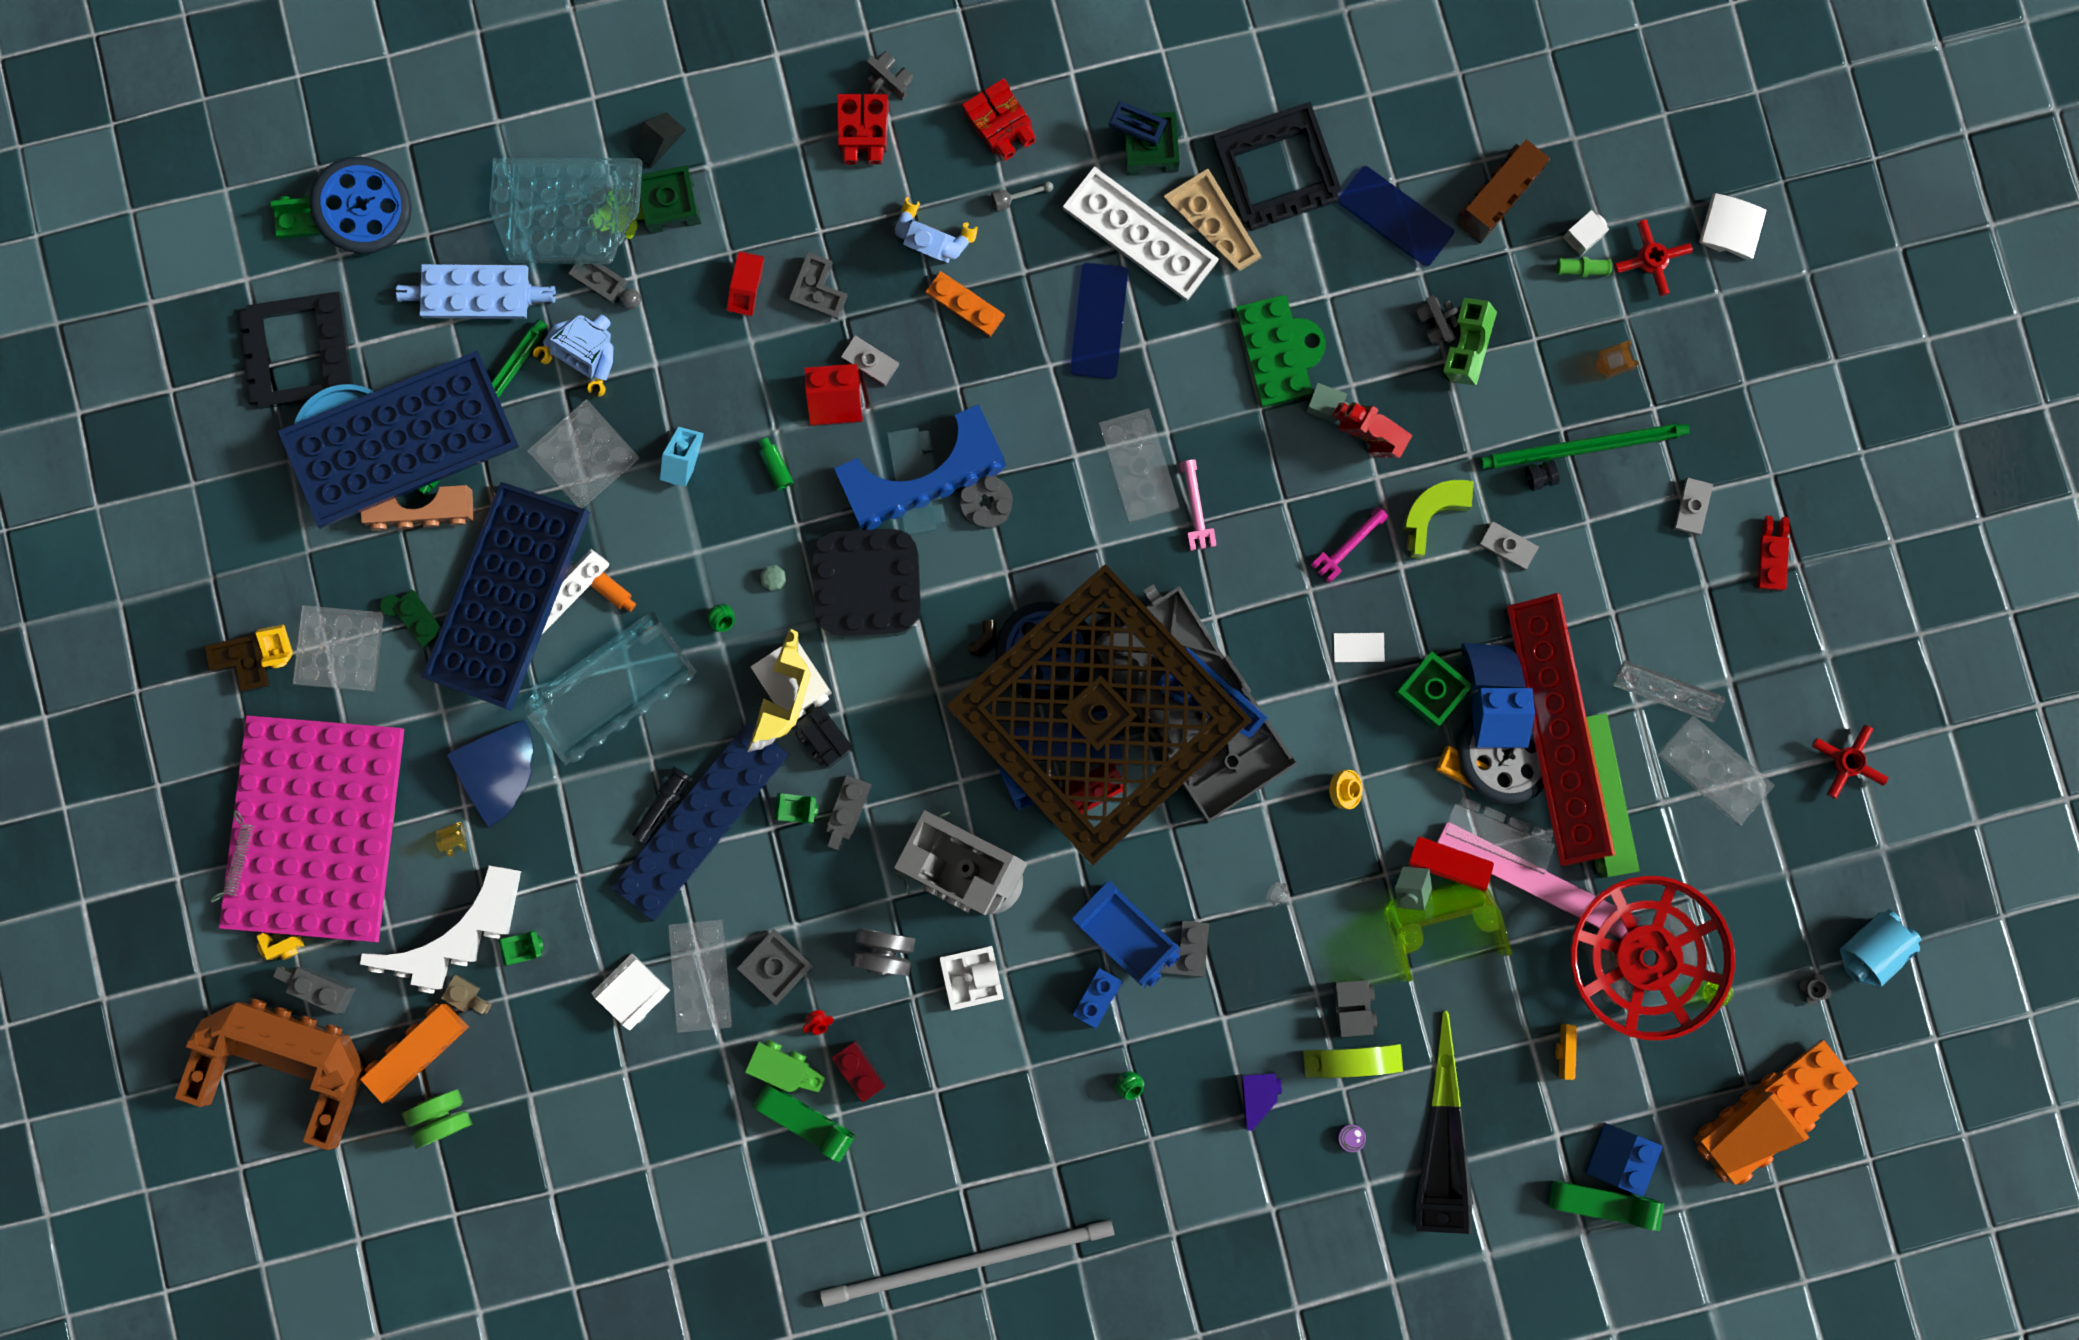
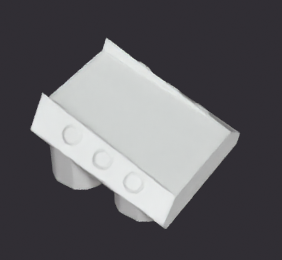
(630, 992)

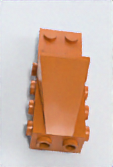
(1774, 1114)

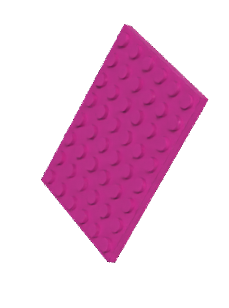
(320, 831)

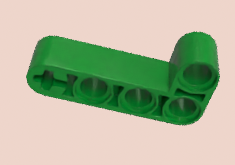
(804, 1121)
(1606, 1204)

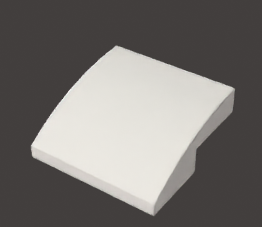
(1732, 226)

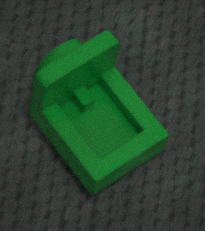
(795, 808)
(520, 948)

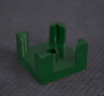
(1145, 155)
(668, 198)

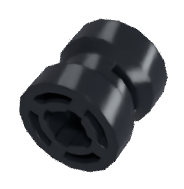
(1542, 474)

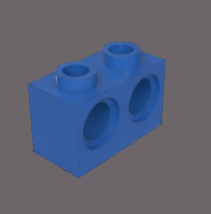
(1097, 998)

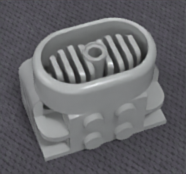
(961, 867)

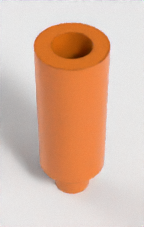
(613, 592)

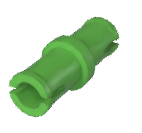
(1583, 267)

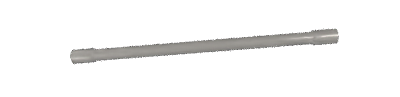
(844, 1293)

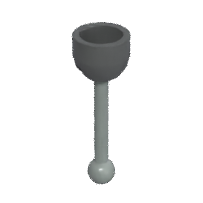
(1002, 199)

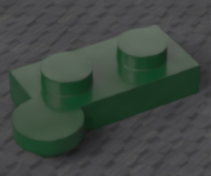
(414, 615)

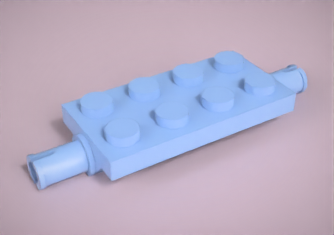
(475, 292)

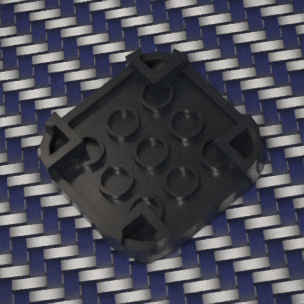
(866, 583)

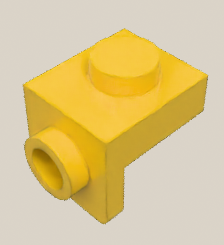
(274, 646)
(283, 949)

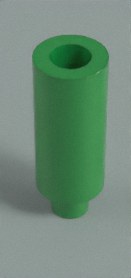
(775, 465)

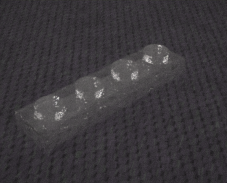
(1669, 691)

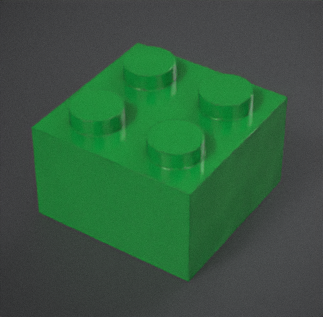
(1433, 690)

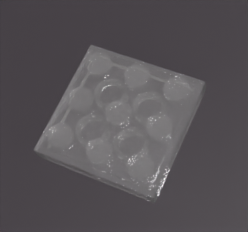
(583, 454)
(338, 648)

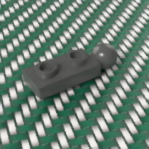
(606, 284)

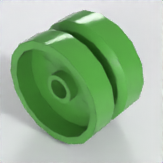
(436, 1117)

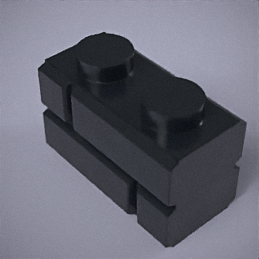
(824, 737)

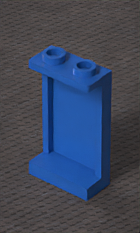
(1127, 935)

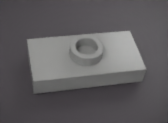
(870, 360)
(1693, 506)
(1508, 545)

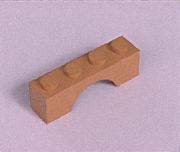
(450, 505)

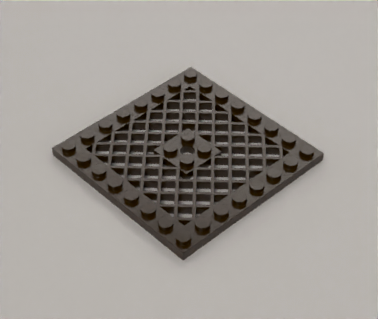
(1100, 588)

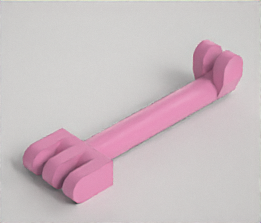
(1200, 533)

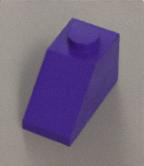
(1259, 1096)

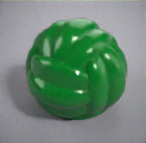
(720, 618)
(1129, 1085)

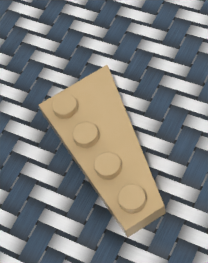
(1212, 216)

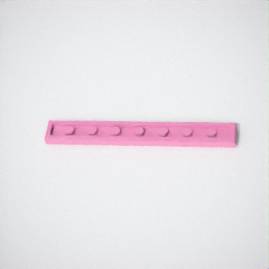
(1543, 886)

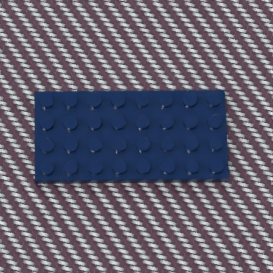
(398, 439)
(506, 595)

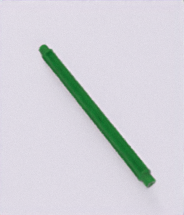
(510, 368)
(1584, 446)

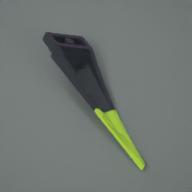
(1445, 1185)

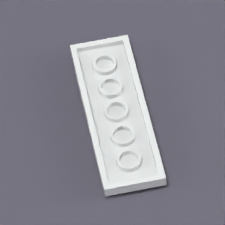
(1140, 234)

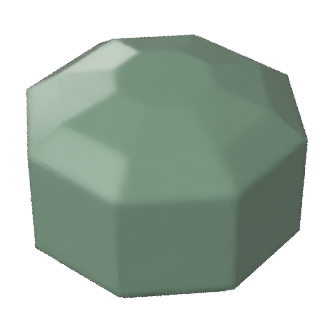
(773, 578)

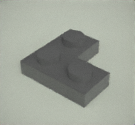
(811, 289)
(1193, 950)

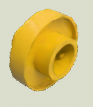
(1345, 789)

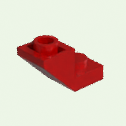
(744, 283)

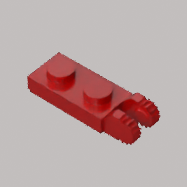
(1773, 555)

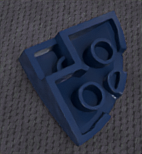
(495, 770)

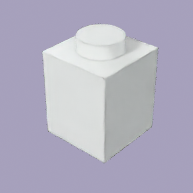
(1586, 232)

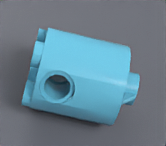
(1879, 949)

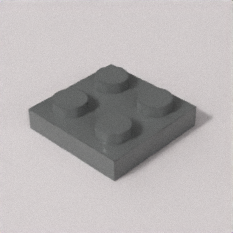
(775, 967)

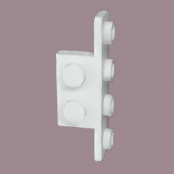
(576, 581)

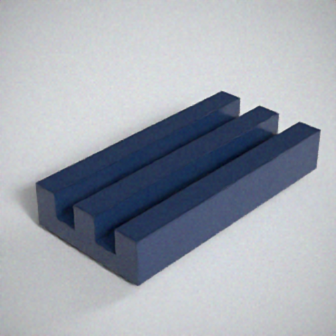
(1132, 131)

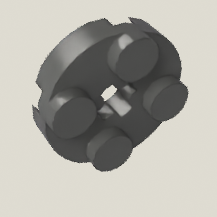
(981, 516)

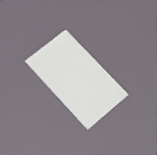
(1359, 647)

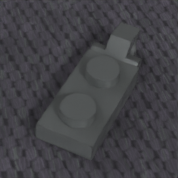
(847, 810)

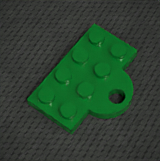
(1278, 349)

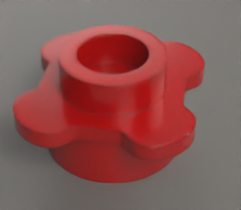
(817, 1022)

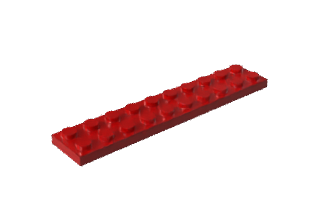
(1561, 731)

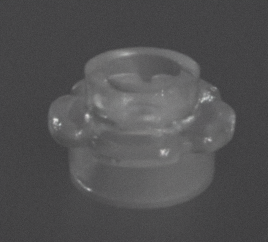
(1277, 893)

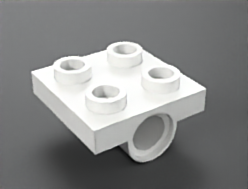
(971, 978)

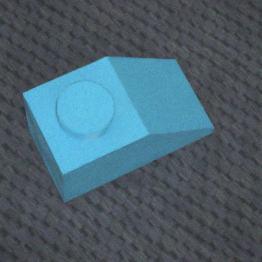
(680, 456)

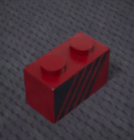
(859, 1071)

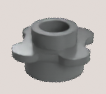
(1823, 989)

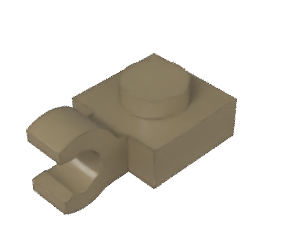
(464, 995)

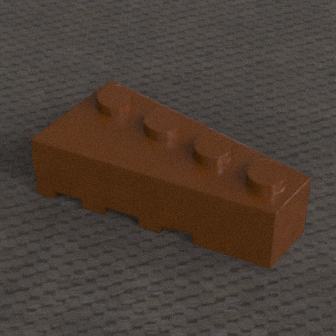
(1502, 191)

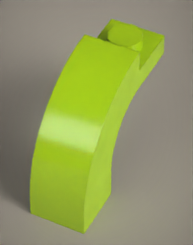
(1440, 497)
(1353, 1061)

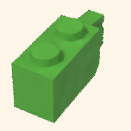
(783, 1069)

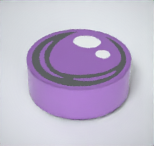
(1351, 1138)

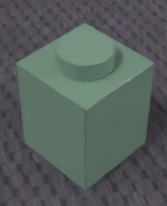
(1325, 402)
(1413, 888)

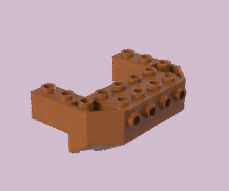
(282, 1044)

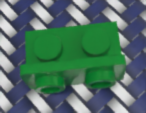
(293, 217)

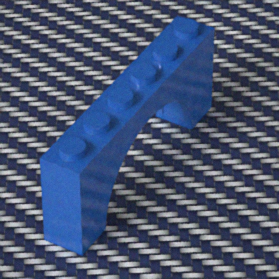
(881, 499)

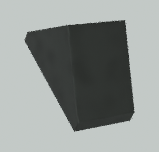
(657, 138)

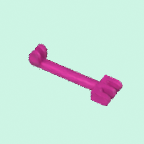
(1378, 516)

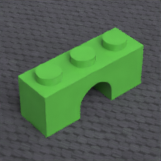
(1476, 325)

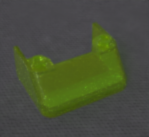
(1443, 905)

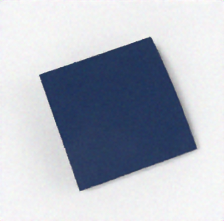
(1492, 666)

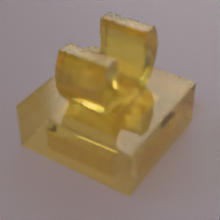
(451, 837)

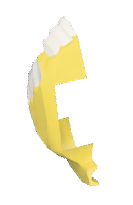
(772, 719)

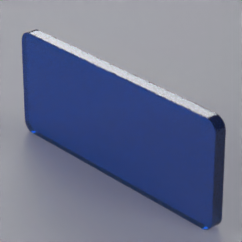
(1396, 216)
(1099, 320)

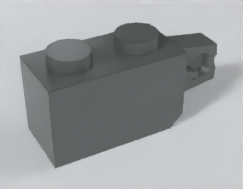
(316, 988)

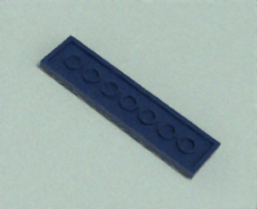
(699, 823)

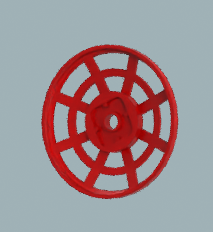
(1668, 958)

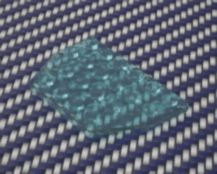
(564, 207)

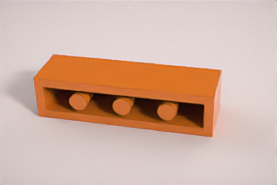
(414, 1052)

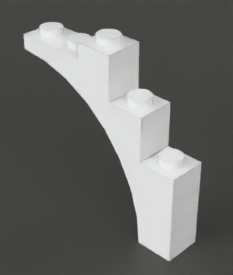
(429, 964)

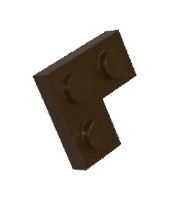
(244, 655)

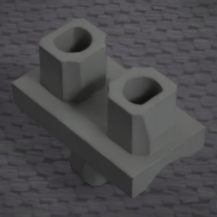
(880, 68)
(1433, 309)

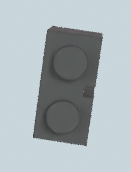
(1353, 1008)

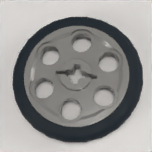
(1486, 782)

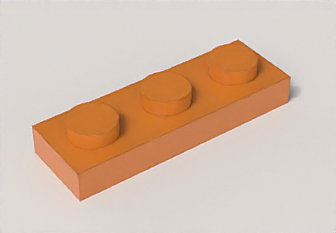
(965, 304)

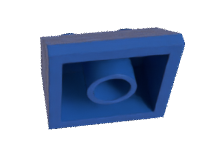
(1502, 717)
(1624, 1159)

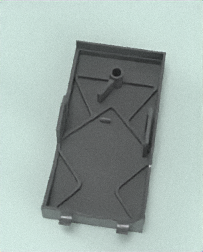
(1240, 765)

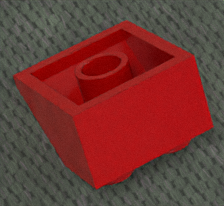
(833, 394)

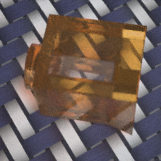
(1616, 360)

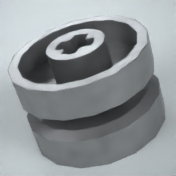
(883, 952)

